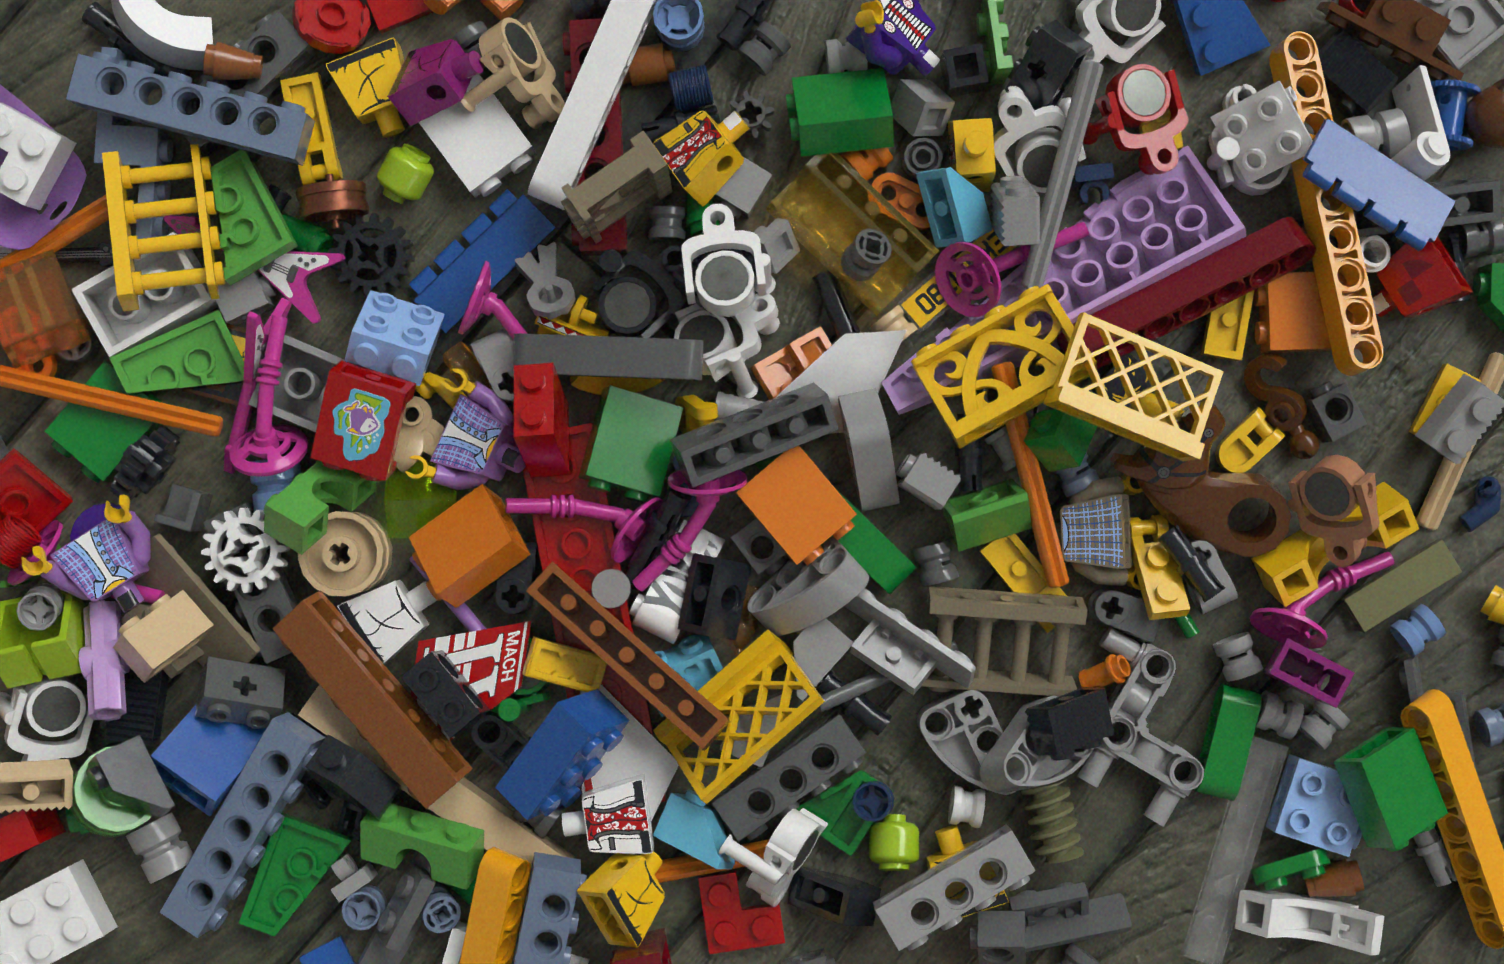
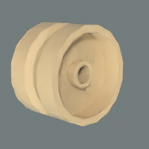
(368, 552)

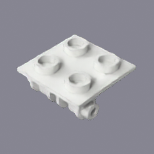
(1266, 131)

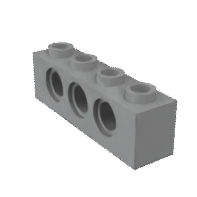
(896, 907)

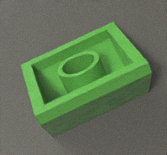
(987, 514)

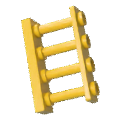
(128, 247)

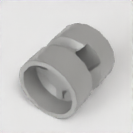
(1386, 132)
(160, 848)

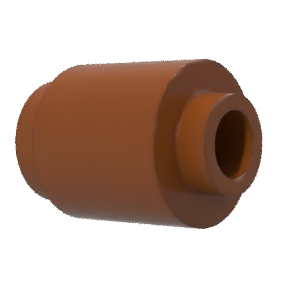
(650, 65)

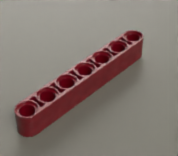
(1203, 286)

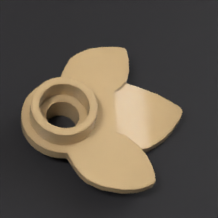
(417, 435)

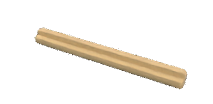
(1449, 472)

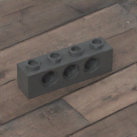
(290, 57)
(1475, 202)
(754, 434)
(253, 607)
(750, 823)

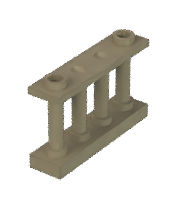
(1025, 611)

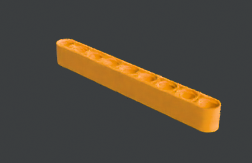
(1337, 221)

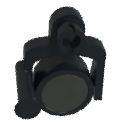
(628, 303)

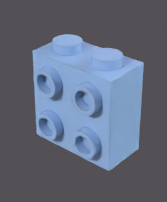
(394, 337)
(1314, 807)

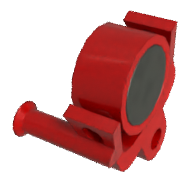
(1135, 100)

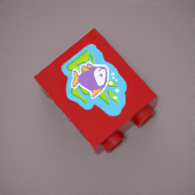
(361, 420)

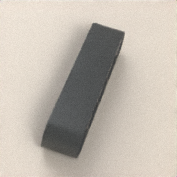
(612, 356)

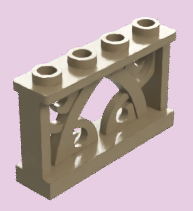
(617, 188)

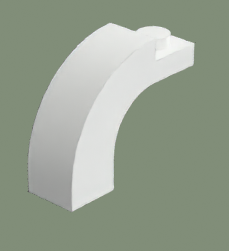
(163, 34)
(1313, 918)

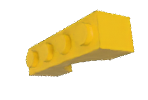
(1296, 562)

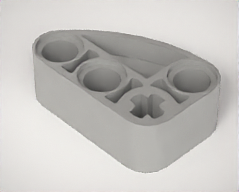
(869, 449)
(808, 594)
(957, 739)
(1016, 767)

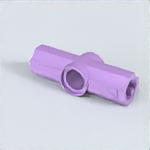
(101, 663)

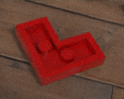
(730, 925)

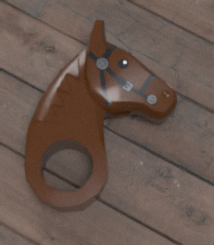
(1202, 498)

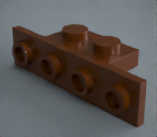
(1401, 26)

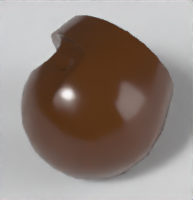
(1486, 116)

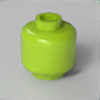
(405, 173)
(894, 843)

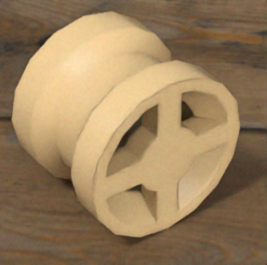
(894, 321)

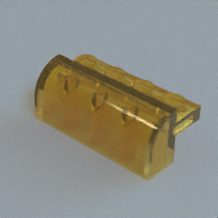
(831, 206)

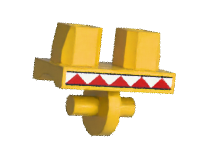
(577, 322)

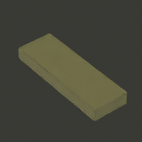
(1401, 585)

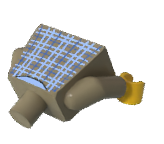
(1098, 532)

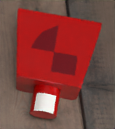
(1419, 281)

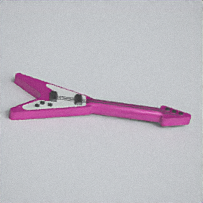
(285, 273)
(254, 351)

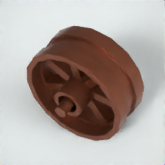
(332, 201)

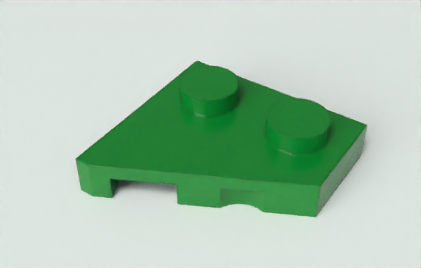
(836, 808)

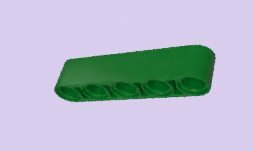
(870, 548)

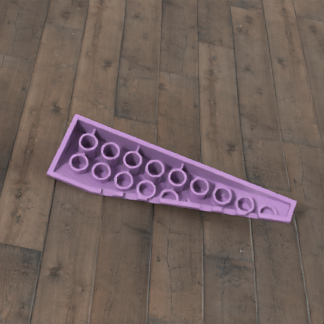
(1134, 240)

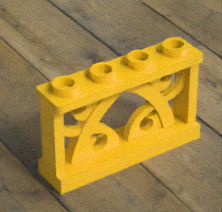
(984, 416)

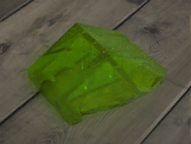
(414, 502)

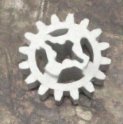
(251, 564)

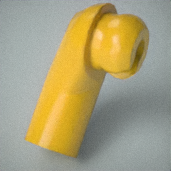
(434, 383)

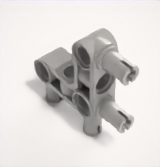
(1131, 705)

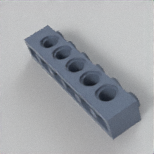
(91, 91)
(549, 877)
(188, 902)

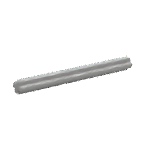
(1063, 172)

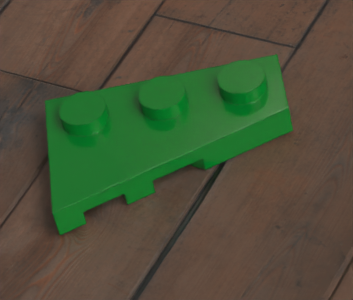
(289, 871)

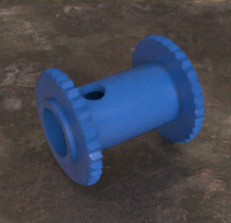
(1451, 102)

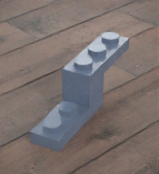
(136, 148)

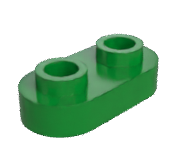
(1307, 864)

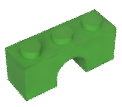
(299, 511)
(449, 846)

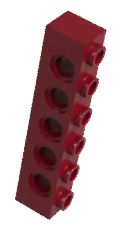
(577, 44)

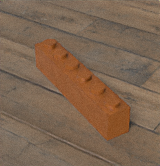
(628, 656)
(372, 698)

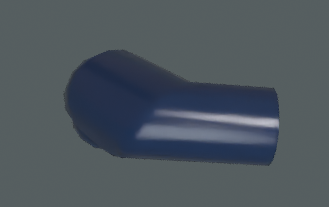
(1486, 503)

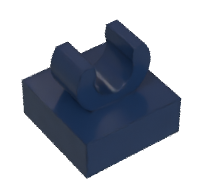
(1093, 176)

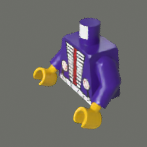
(894, 34)

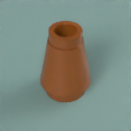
(231, 63)
(1341, 879)

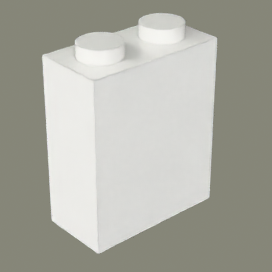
(479, 143)

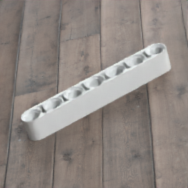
(591, 99)

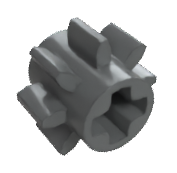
(757, 108)

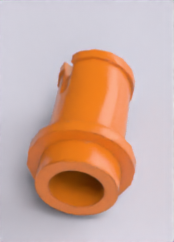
(1112, 670)

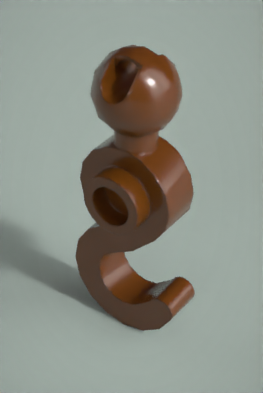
(1284, 407)

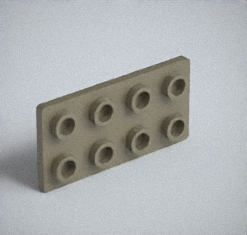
(172, 575)

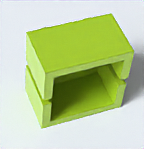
(33, 653)

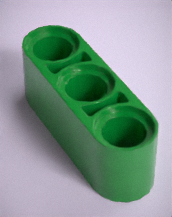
(1228, 741)

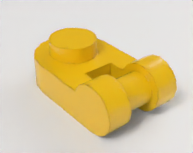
(695, 412)
(1237, 451)

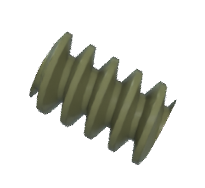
(1053, 822)

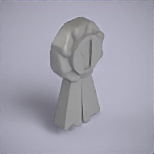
(549, 294)

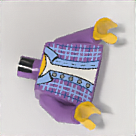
(475, 441)
(101, 559)

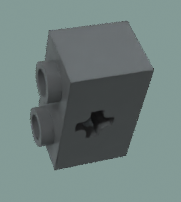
(239, 692)

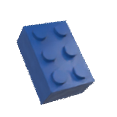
(563, 754)

